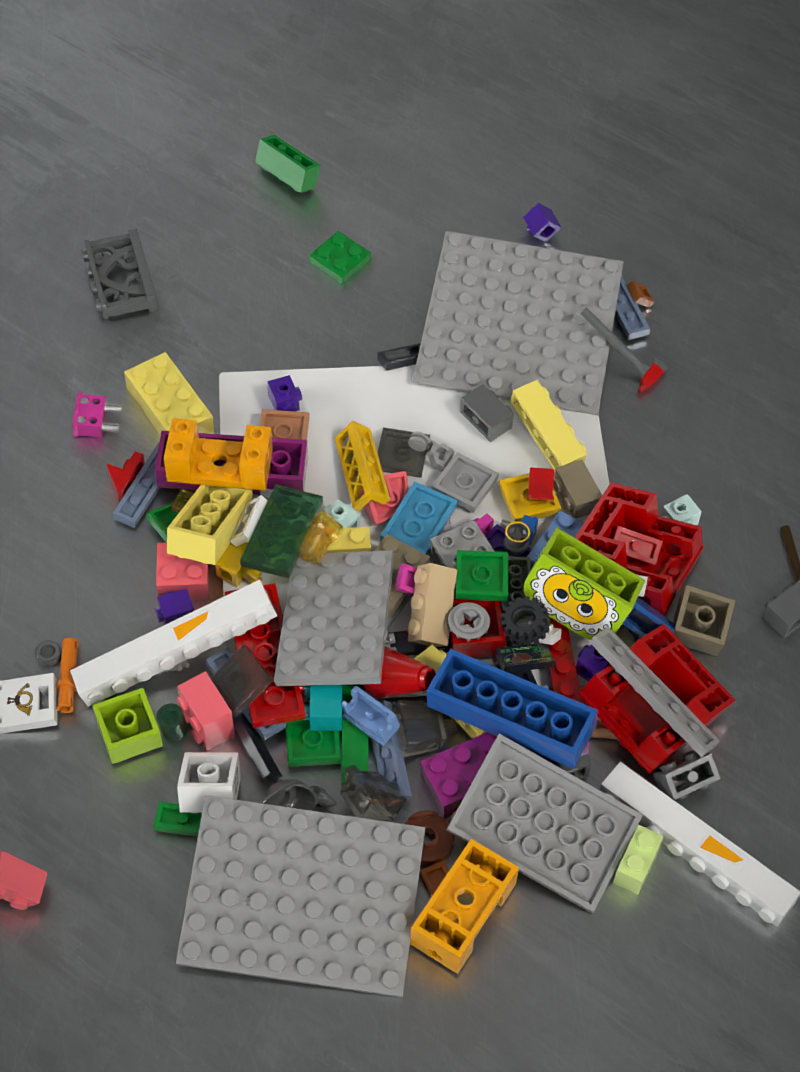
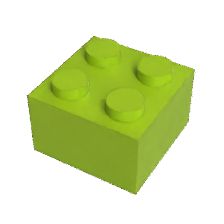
(127, 725)

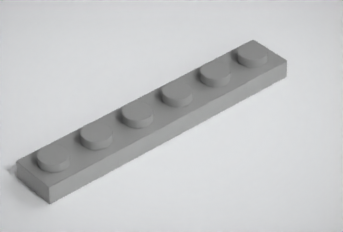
(654, 692)

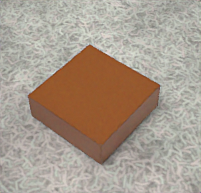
(640, 294)

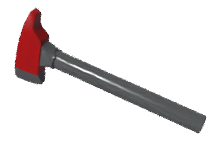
(648, 374)

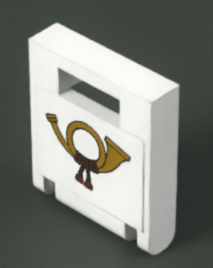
(21, 703)

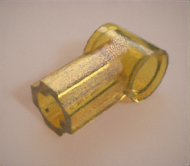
(323, 533)

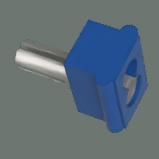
(529, 521)

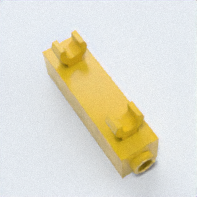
(230, 569)

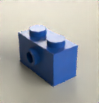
(645, 619)

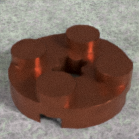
(436, 826)

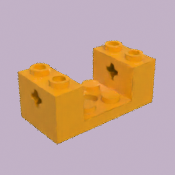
(193, 458)
(447, 927)

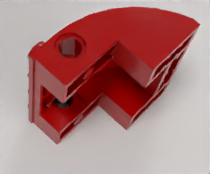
(639, 513)
(633, 718)

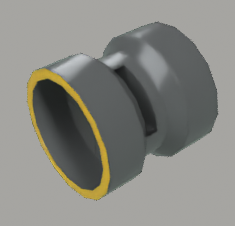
(516, 538)

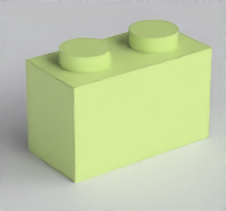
(638, 859)

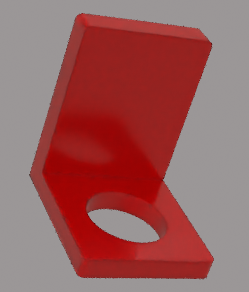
(541, 484)

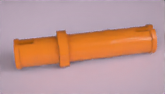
(66, 685)

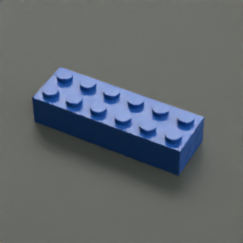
(512, 707)

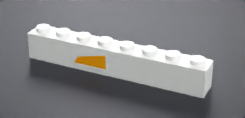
(173, 643)
(703, 846)

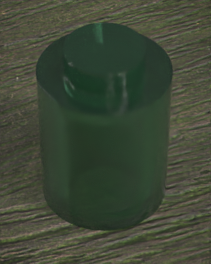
(172, 722)

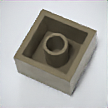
(702, 620)

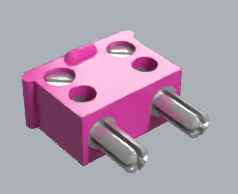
(90, 415)

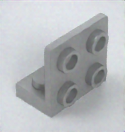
(465, 537)

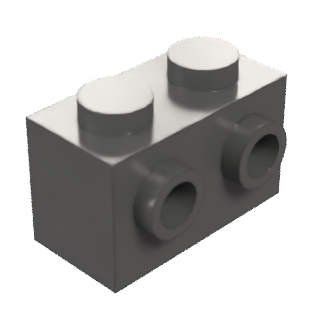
(686, 775)

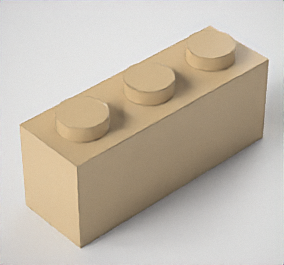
(431, 605)

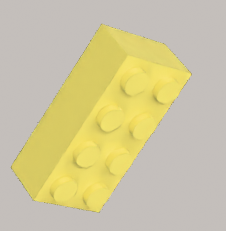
(166, 394)
(207, 523)

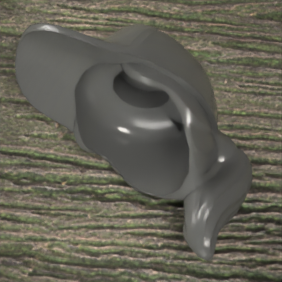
(297, 795)

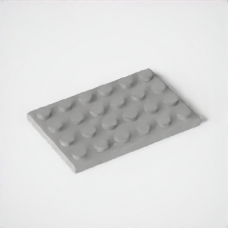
(336, 620)
(545, 822)

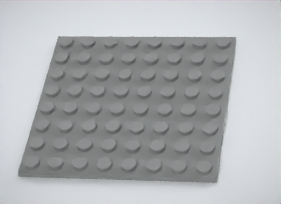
(514, 318)

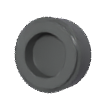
(48, 653)

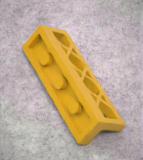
(366, 461)

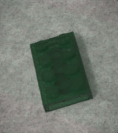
(281, 531)

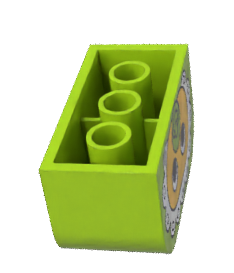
(582, 586)

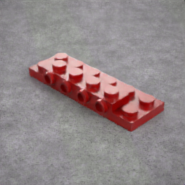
(275, 702)

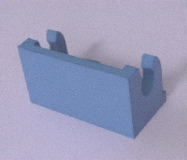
(370, 716)

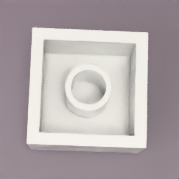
(209, 775)

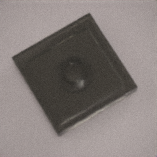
(398, 456)
(241, 680)

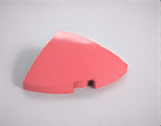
(397, 487)

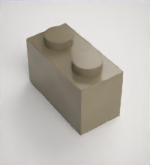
(576, 488)

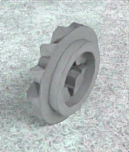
(471, 612)

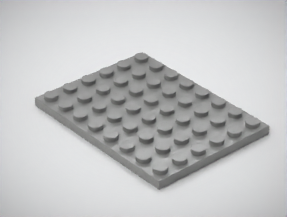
(302, 896)

